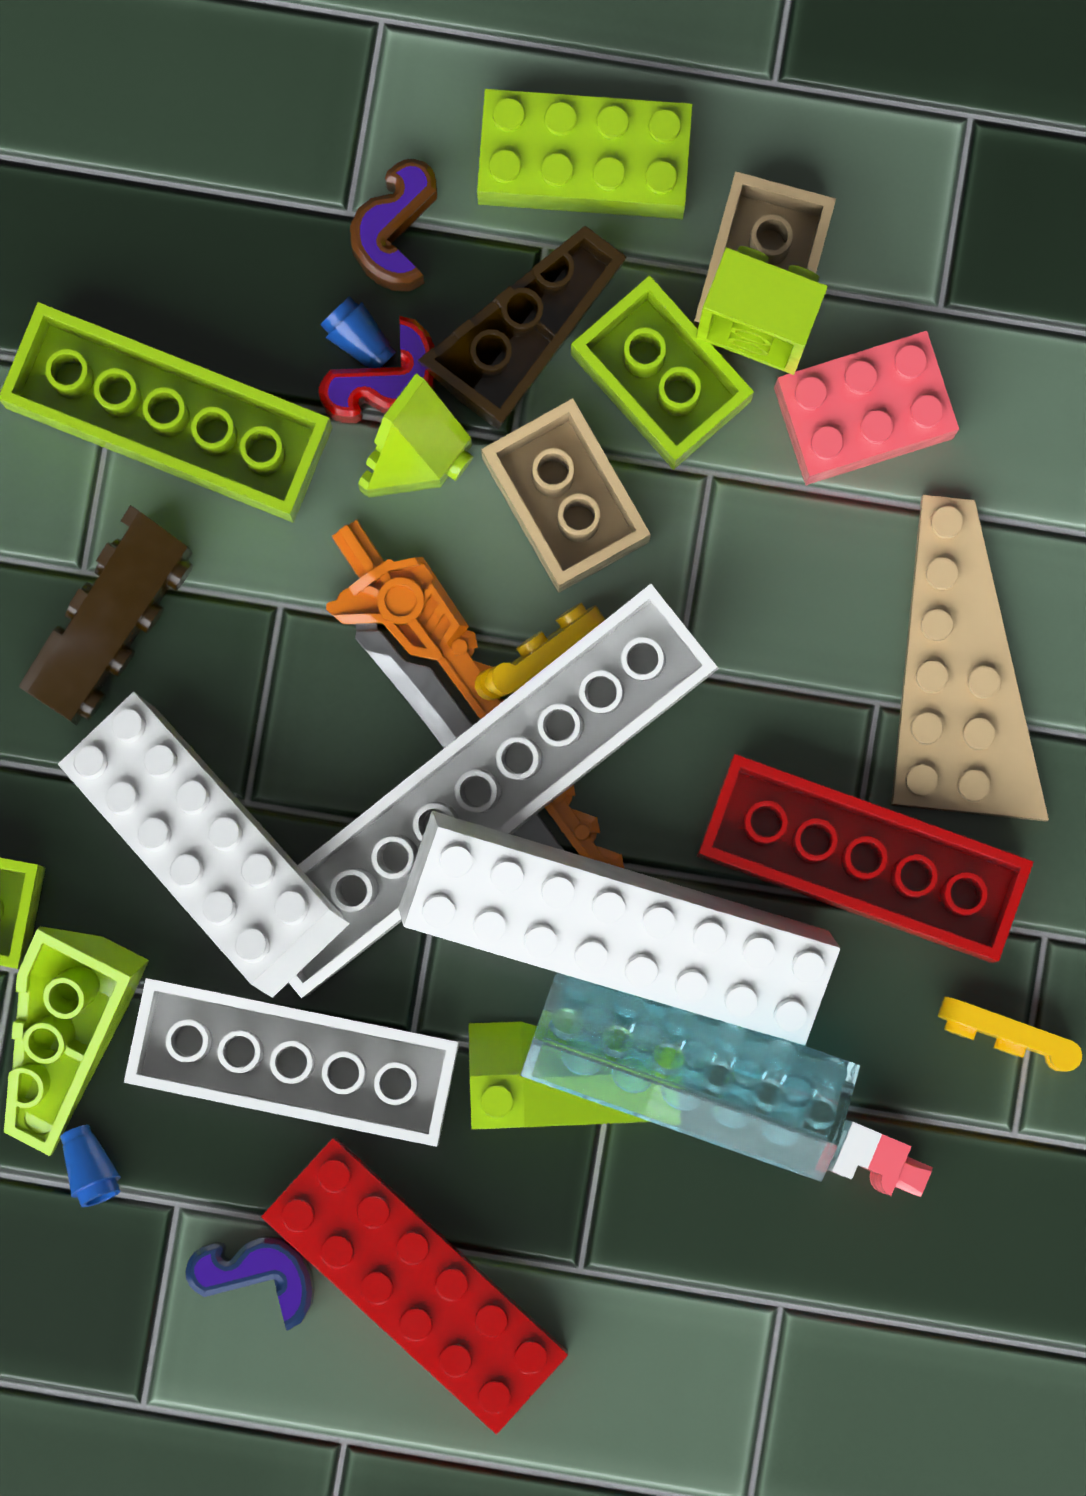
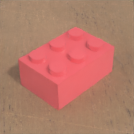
(866, 407)

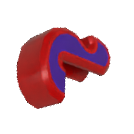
(347, 389)

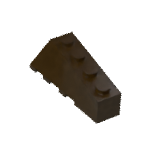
(512, 340)
(108, 618)

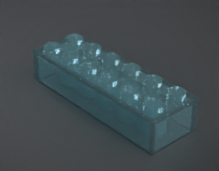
(693, 1074)

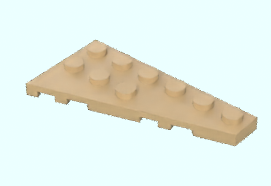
(961, 706)

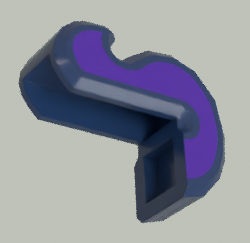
(256, 1262)

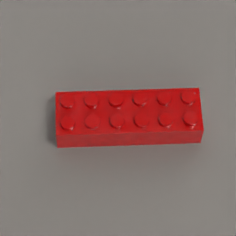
(865, 859)
(415, 1285)

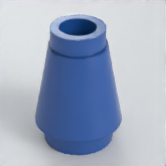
(358, 334)
(88, 1167)

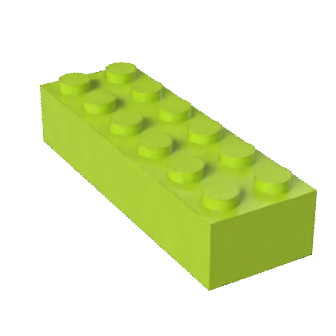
(165, 412)

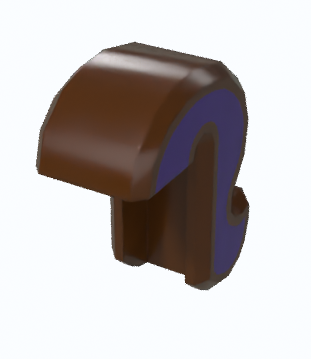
(387, 218)

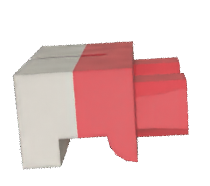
(882, 1156)

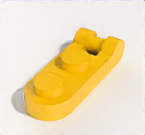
(538, 653)
(1010, 1034)

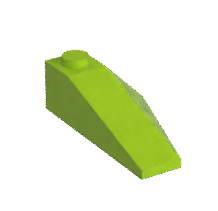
(416, 445)
(67, 1012)
(511, 1101)

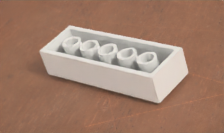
(203, 845)
(291, 1062)

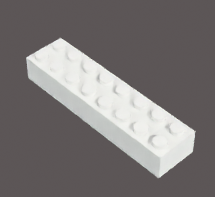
(618, 928)

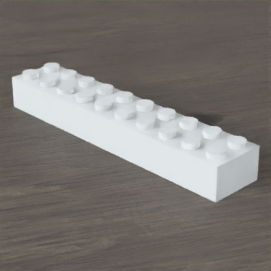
(507, 765)

